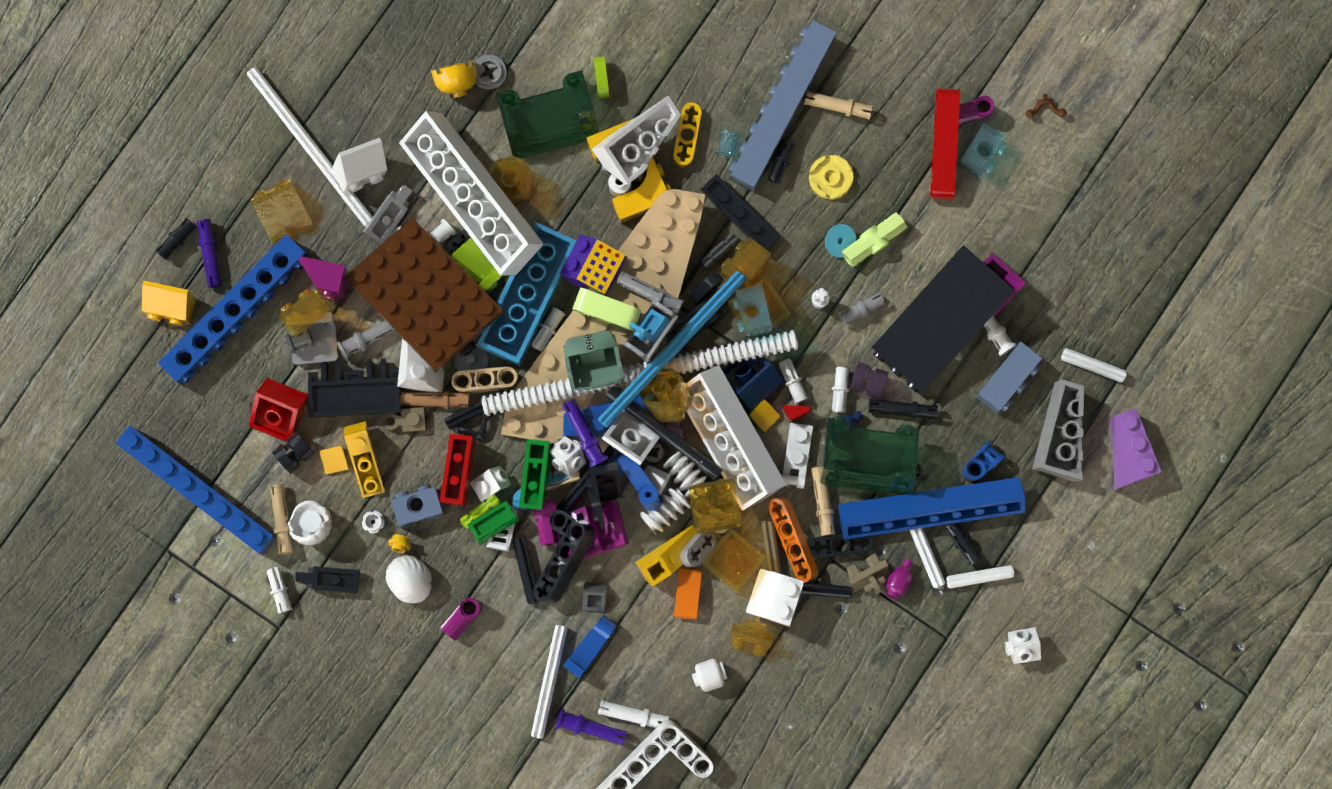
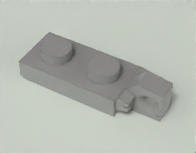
(388, 215)

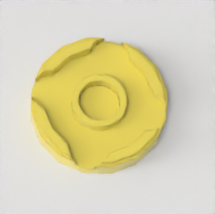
(831, 177)

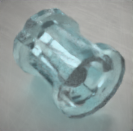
(727, 143)

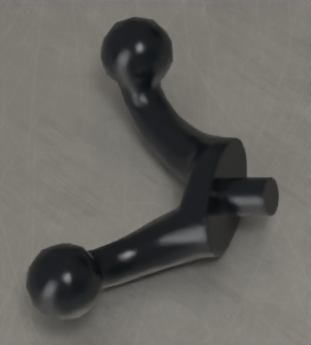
(483, 430)

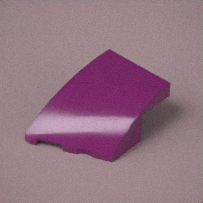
(610, 537)

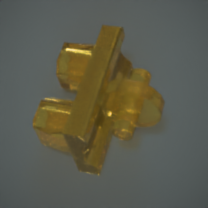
(752, 633)

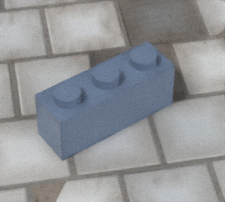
(1009, 378)

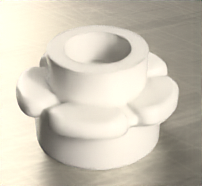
(379, 522)

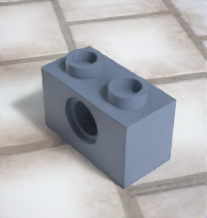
(431, 506)

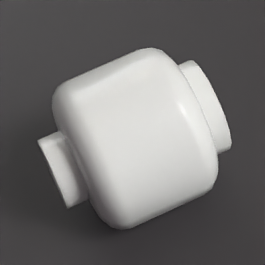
(709, 675)

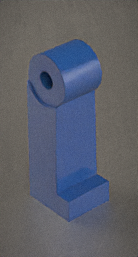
(647, 492)
(590, 647)

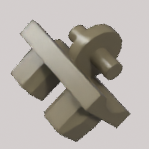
(869, 578)

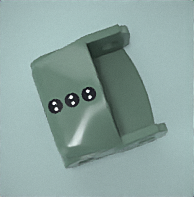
(593, 361)

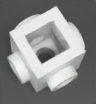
(567, 456)
(1023, 646)

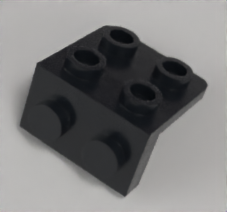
(605, 486)

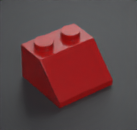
(277, 409)

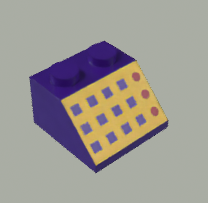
(593, 265)

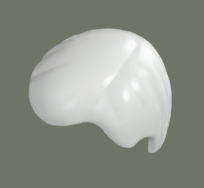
(310, 523)
(409, 579)

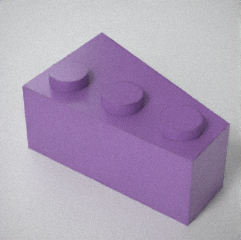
(1131, 450)

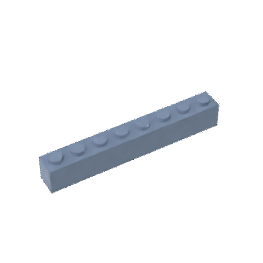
(782, 106)

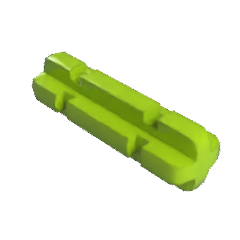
(481, 509)

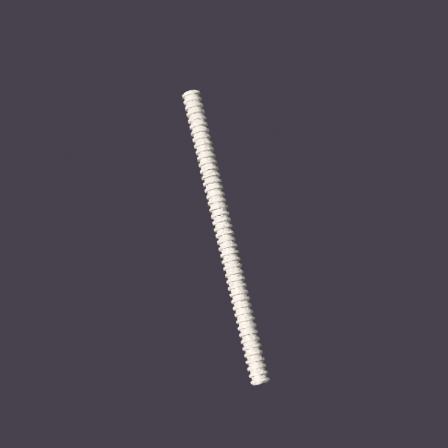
(681, 364)

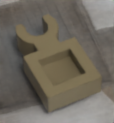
(411, 420)

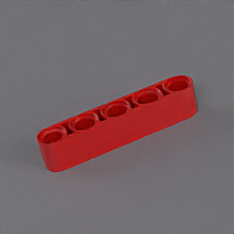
(945, 143)

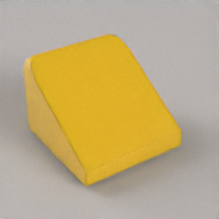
(764, 416)
(334, 460)

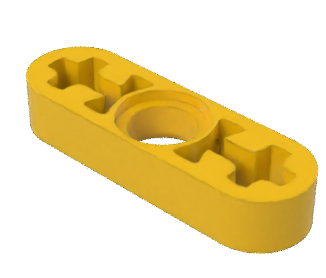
(684, 118)

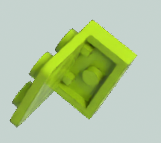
(477, 265)

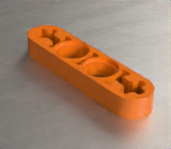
(797, 537)

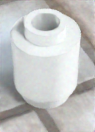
(618, 190)

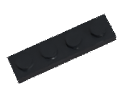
(739, 212)

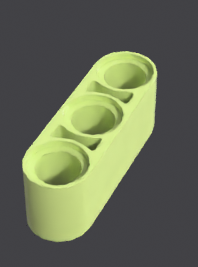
(606, 309)

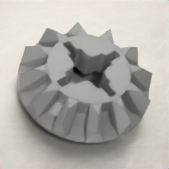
(491, 62)

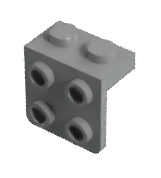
(324, 340)

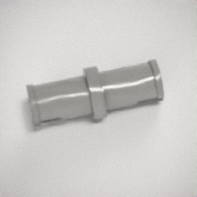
(861, 309)

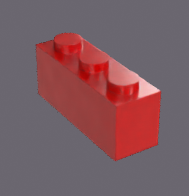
(458, 470)

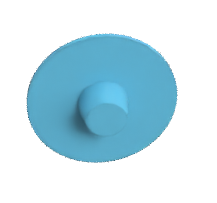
(839, 238)

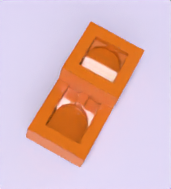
(687, 594)

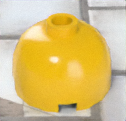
(455, 78)

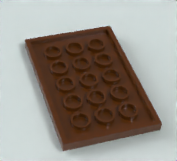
(424, 294)

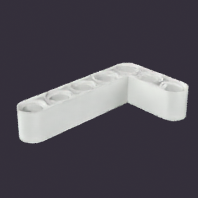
(650, 760)

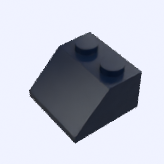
(752, 380)

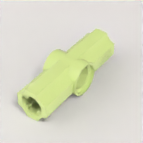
(874, 240)

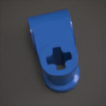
(985, 460)

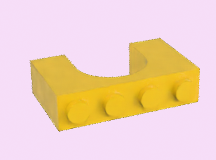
(639, 200)

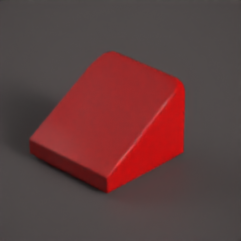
(795, 412)

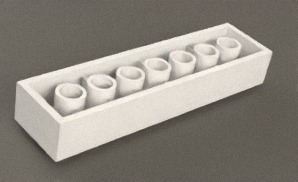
(471, 193)

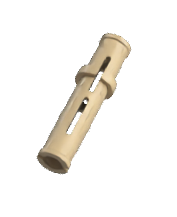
(838, 105)
(824, 508)
(281, 519)

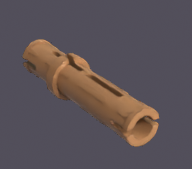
(435, 399)

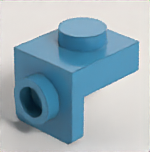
(651, 327)

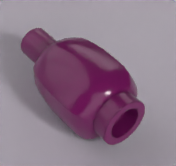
(899, 580)

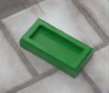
(493, 522)

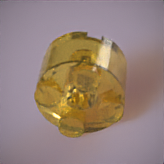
(519, 170)
(667, 396)

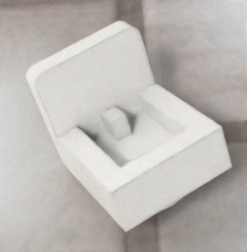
(490, 482)

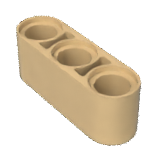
(496, 380)

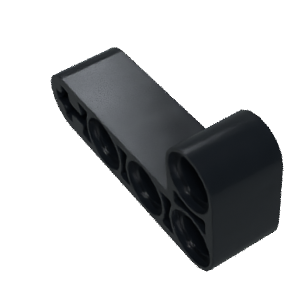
(550, 586)

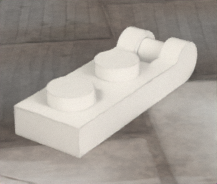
(797, 454)

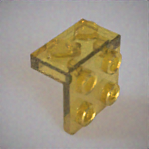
(281, 211)
(304, 312)
(714, 506)

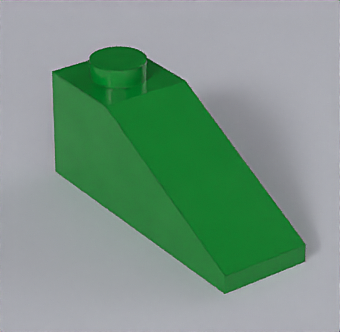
(535, 474)

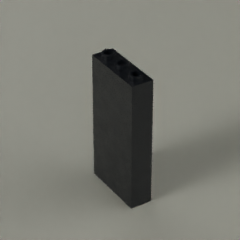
(942, 319)

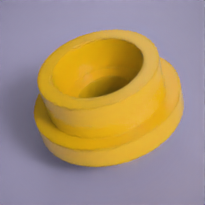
(399, 543)

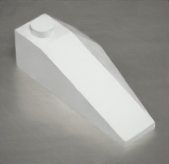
(634, 144)

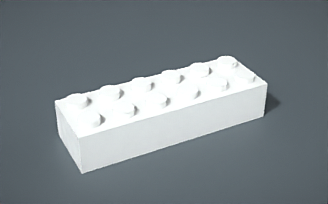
(732, 438)

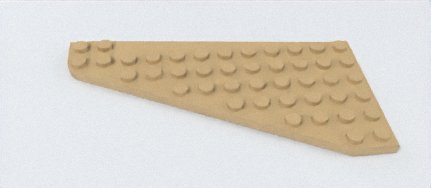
(655, 254)

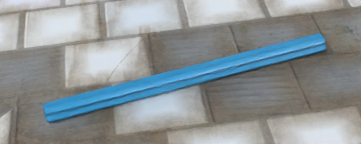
(672, 349)

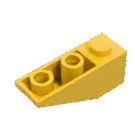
(364, 459)
(666, 558)

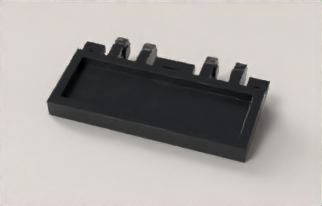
(353, 394)

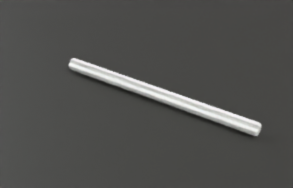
(307, 143)

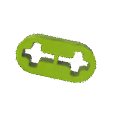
(601, 77)

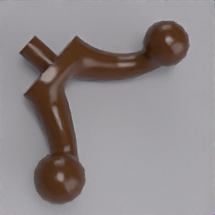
(1061, 112)

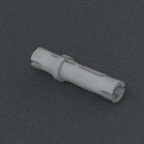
(650, 292)

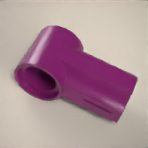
(969, 111)
(547, 534)
(460, 620)

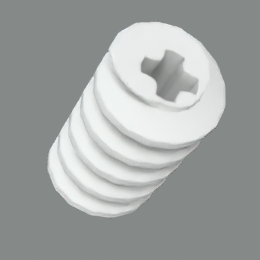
(684, 472)
(666, 510)

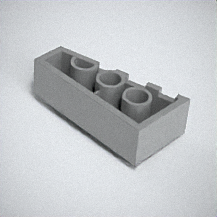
(1062, 433)

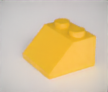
(167, 303)

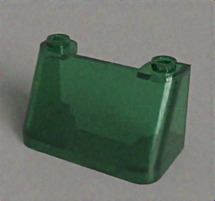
(548, 119)
(869, 458)

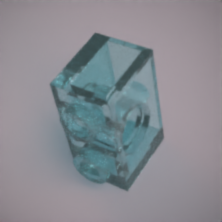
(985, 138)
(755, 298)

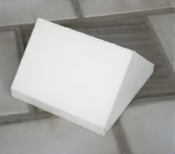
(631, 437)

